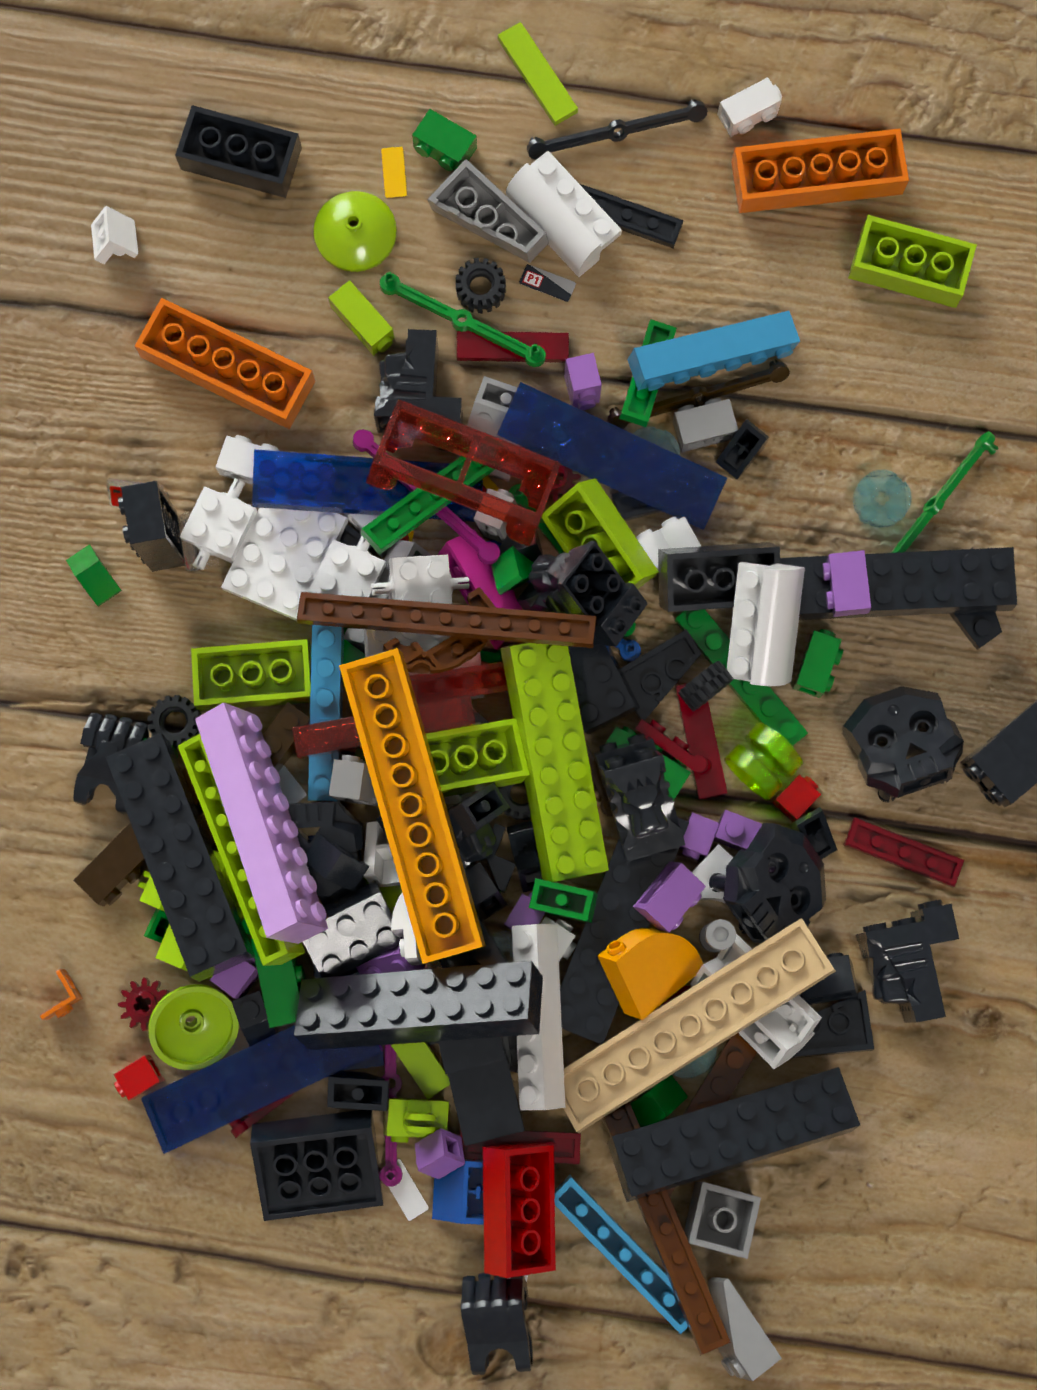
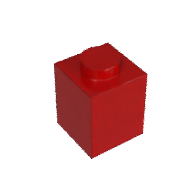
(797, 797)
(138, 1078)

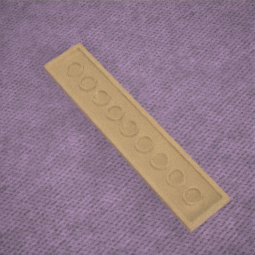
(693, 1024)

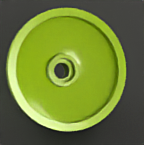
(357, 246)
(196, 1042)

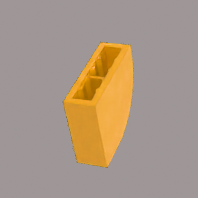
(648, 968)

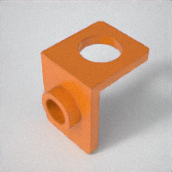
(65, 1006)

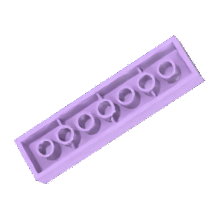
(261, 824)

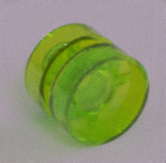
(769, 754)

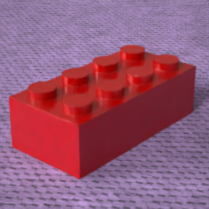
(519, 1209)

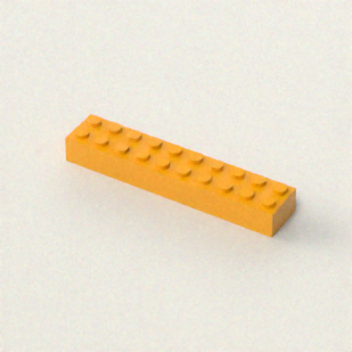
(412, 806)

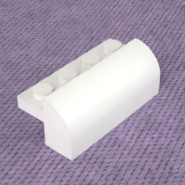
(564, 210)
(765, 623)
(780, 1032)

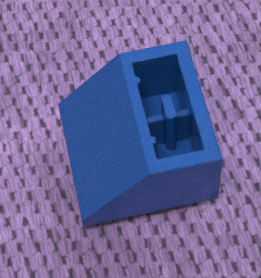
(460, 1195)

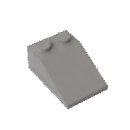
(750, 1348)

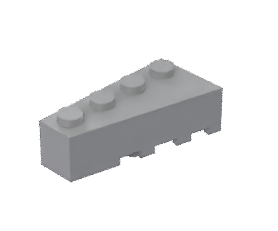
(486, 211)
(352, 781)

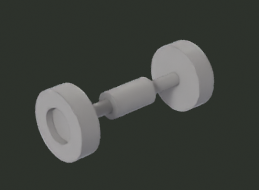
(717, 935)

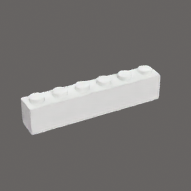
(541, 1054)

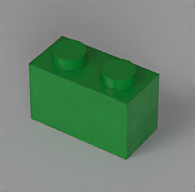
(443, 141)
(563, 900)

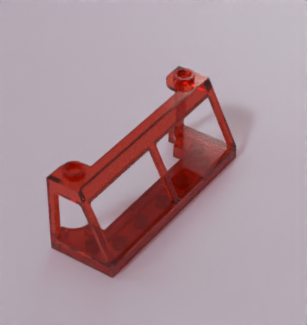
(415, 422)

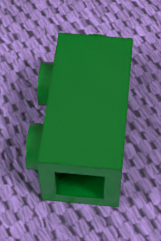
(817, 663)

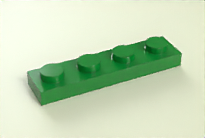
(640, 403)

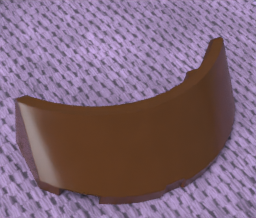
(447, 654)

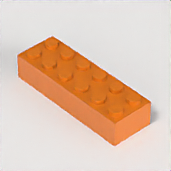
(819, 170)
(225, 363)

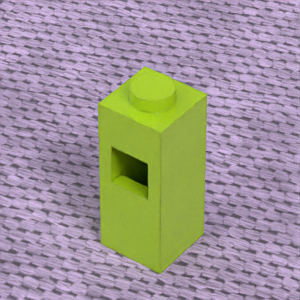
(362, 318)

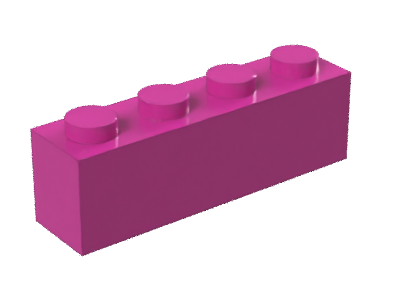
(465, 563)

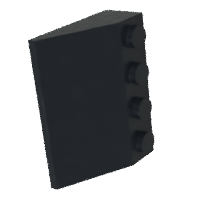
(316, 1164)

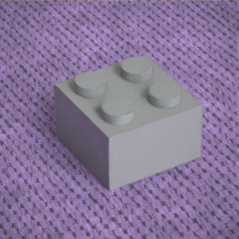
(721, 1219)

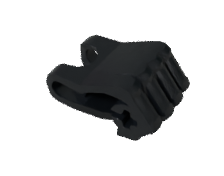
(103, 740)
(496, 1320)

